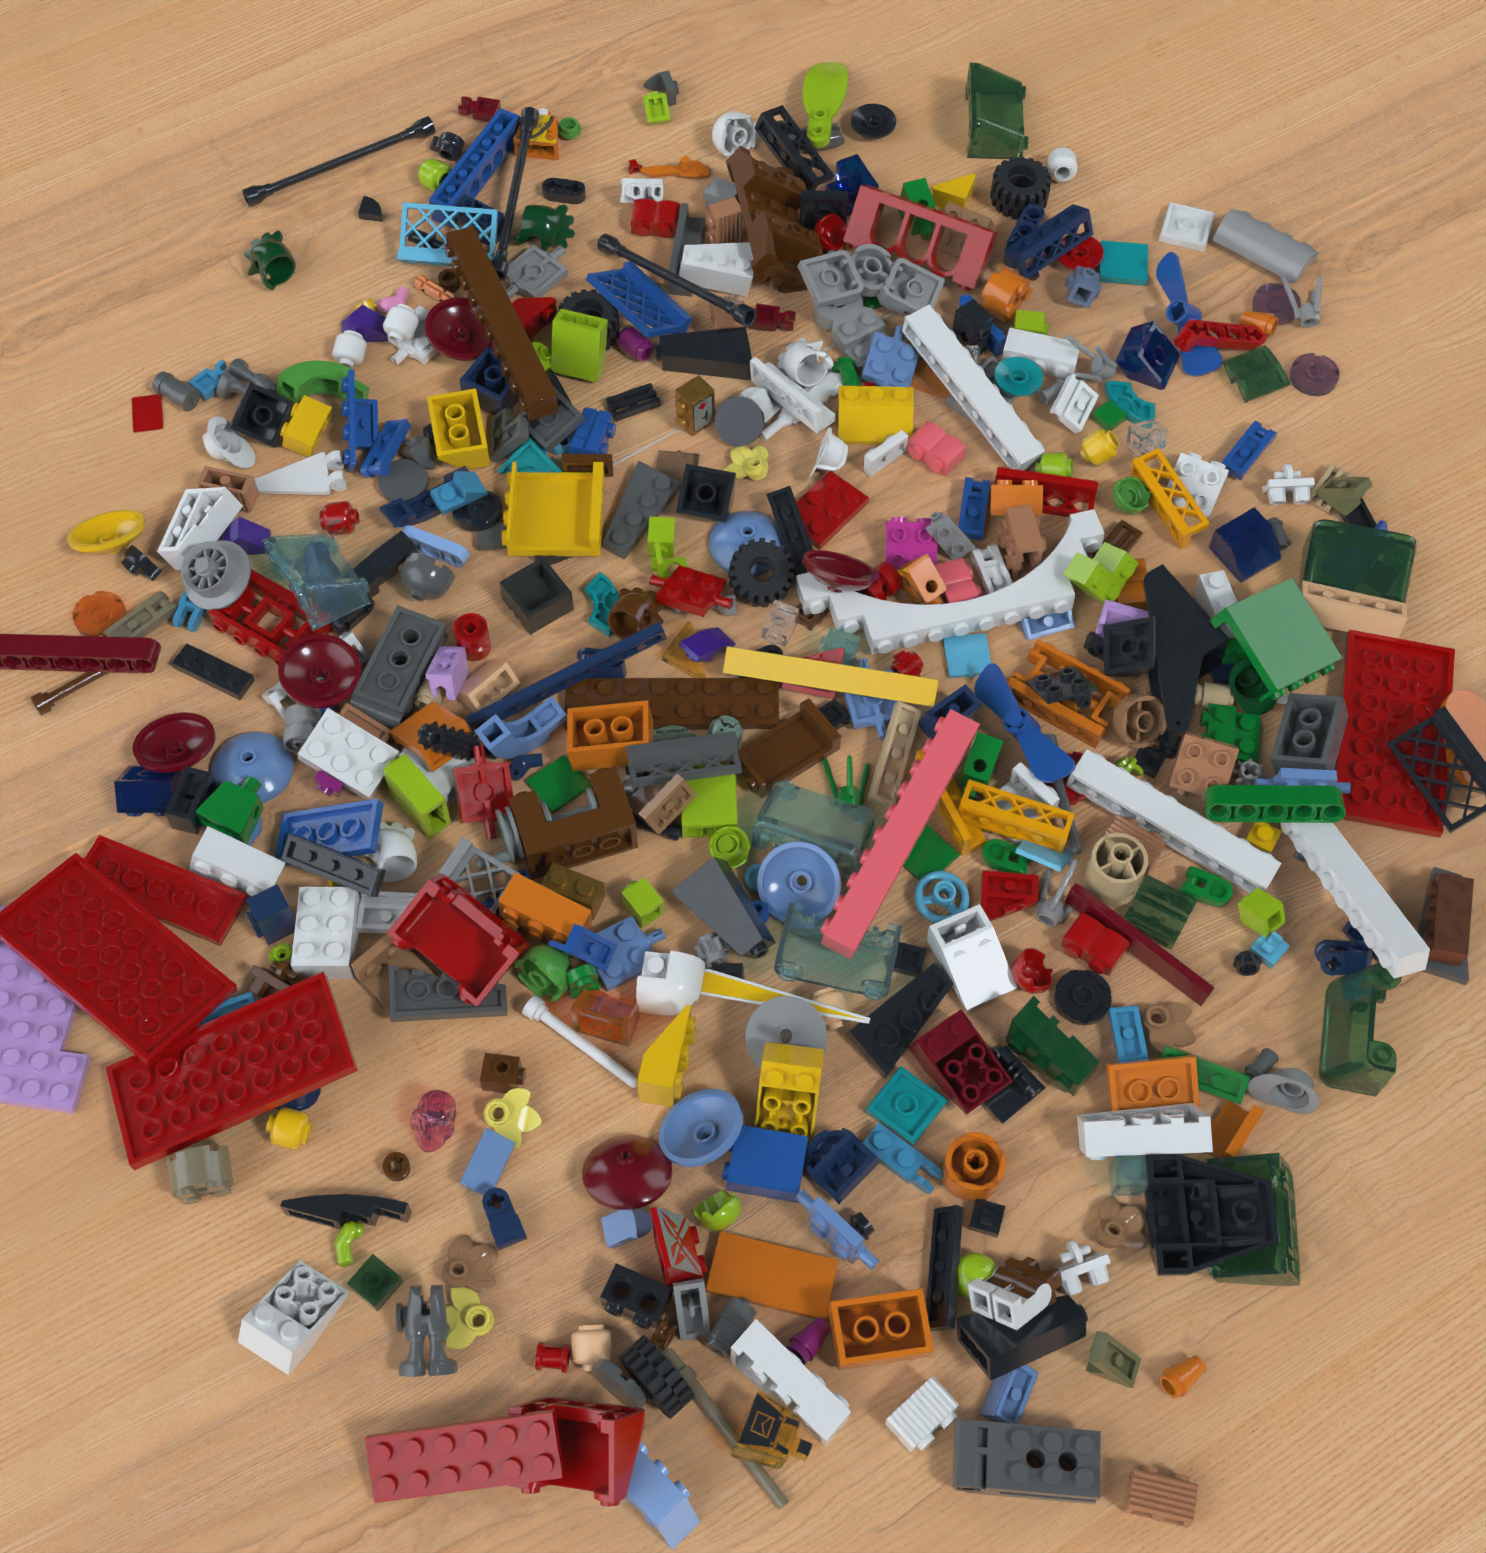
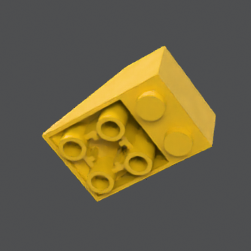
(665, 1061)
(789, 1089)

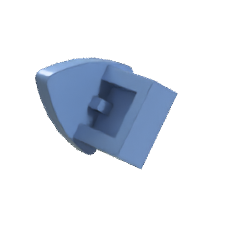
(625, 1226)

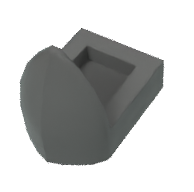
(663, 82)
(421, 450)

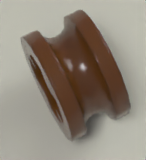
(448, 274)
(387, 1166)
(664, 1334)

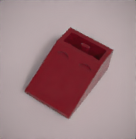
(960, 1062)

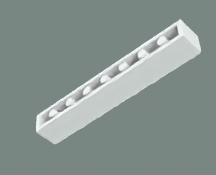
(972, 389)
(1180, 827)
(1360, 897)

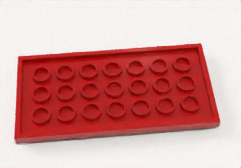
(1386, 692)
(113, 958)
(231, 1071)

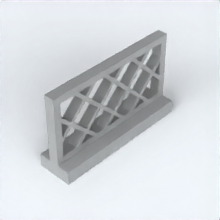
(459, 862)

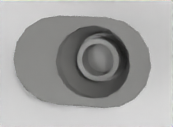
(1286, 1089)

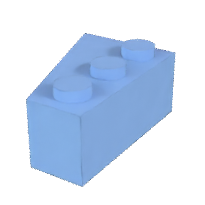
(660, 1499)

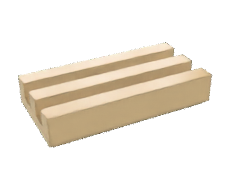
(1331, 470)

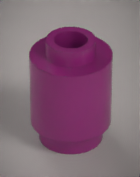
(635, 344)

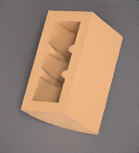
(488, 685)

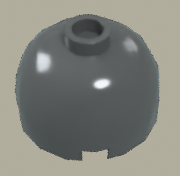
(424, 578)

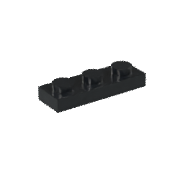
(213, 671)

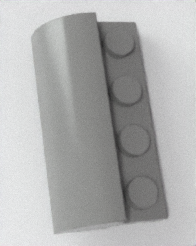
(1265, 245)

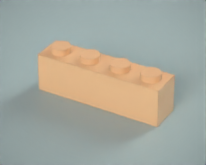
(1355, 611)

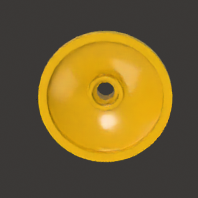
(106, 532)

